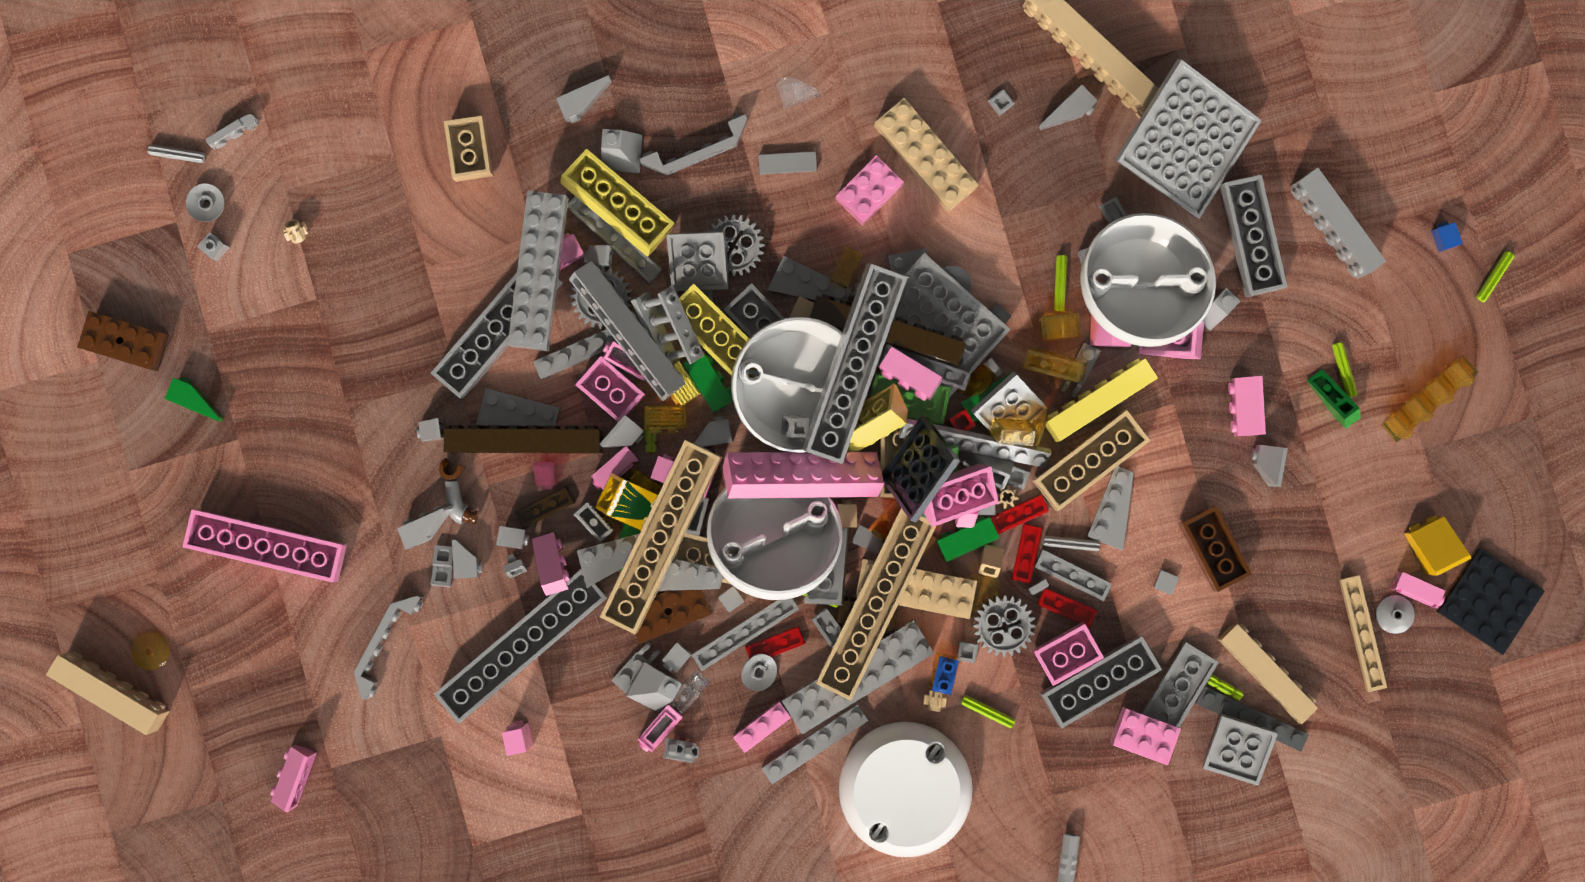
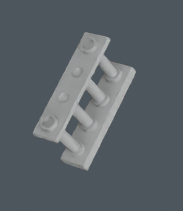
(676, 315)

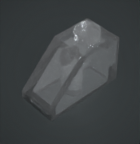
(795, 91)
(690, 691)

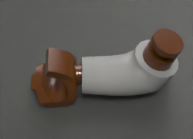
(460, 511)

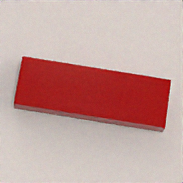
(1019, 514)
(1026, 553)
(1066, 607)
(777, 643)

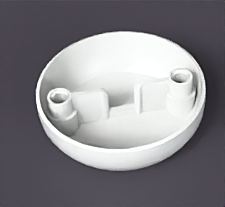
(1147, 280)
(790, 373)
(774, 543)
(905, 789)

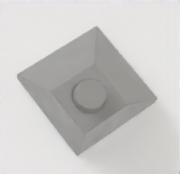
(621, 150)
(624, 434)
(1270, 463)
(653, 687)

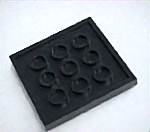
(919, 468)
(1490, 601)

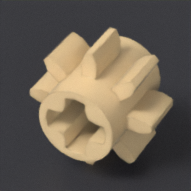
(295, 231)
(1012, 497)
(934, 701)

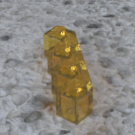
(1434, 393)

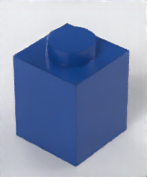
(1446, 236)

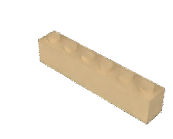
(1267, 673)

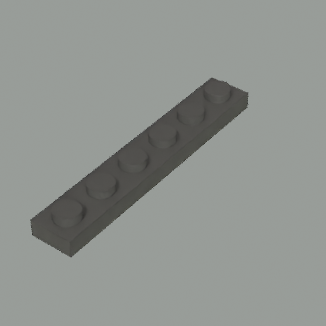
(1224, 705)

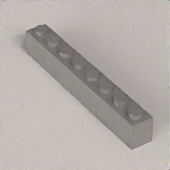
(627, 330)

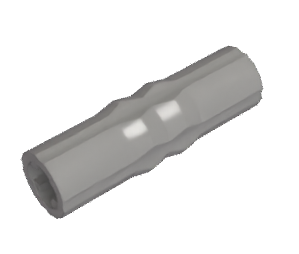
(1068, 857)

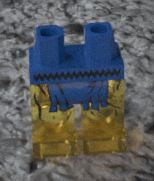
(944, 677)

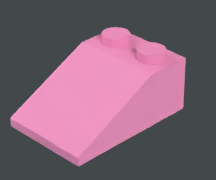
(1185, 348)

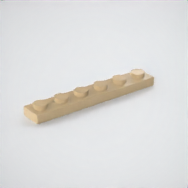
(1363, 633)

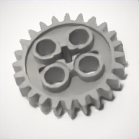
(749, 254)
(584, 308)
(1007, 642)

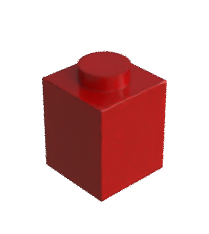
(961, 421)

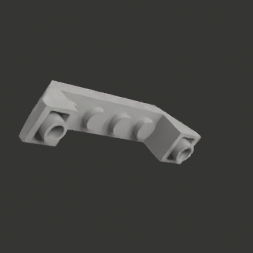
(736, 125)
(367, 685)

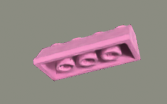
(963, 494)

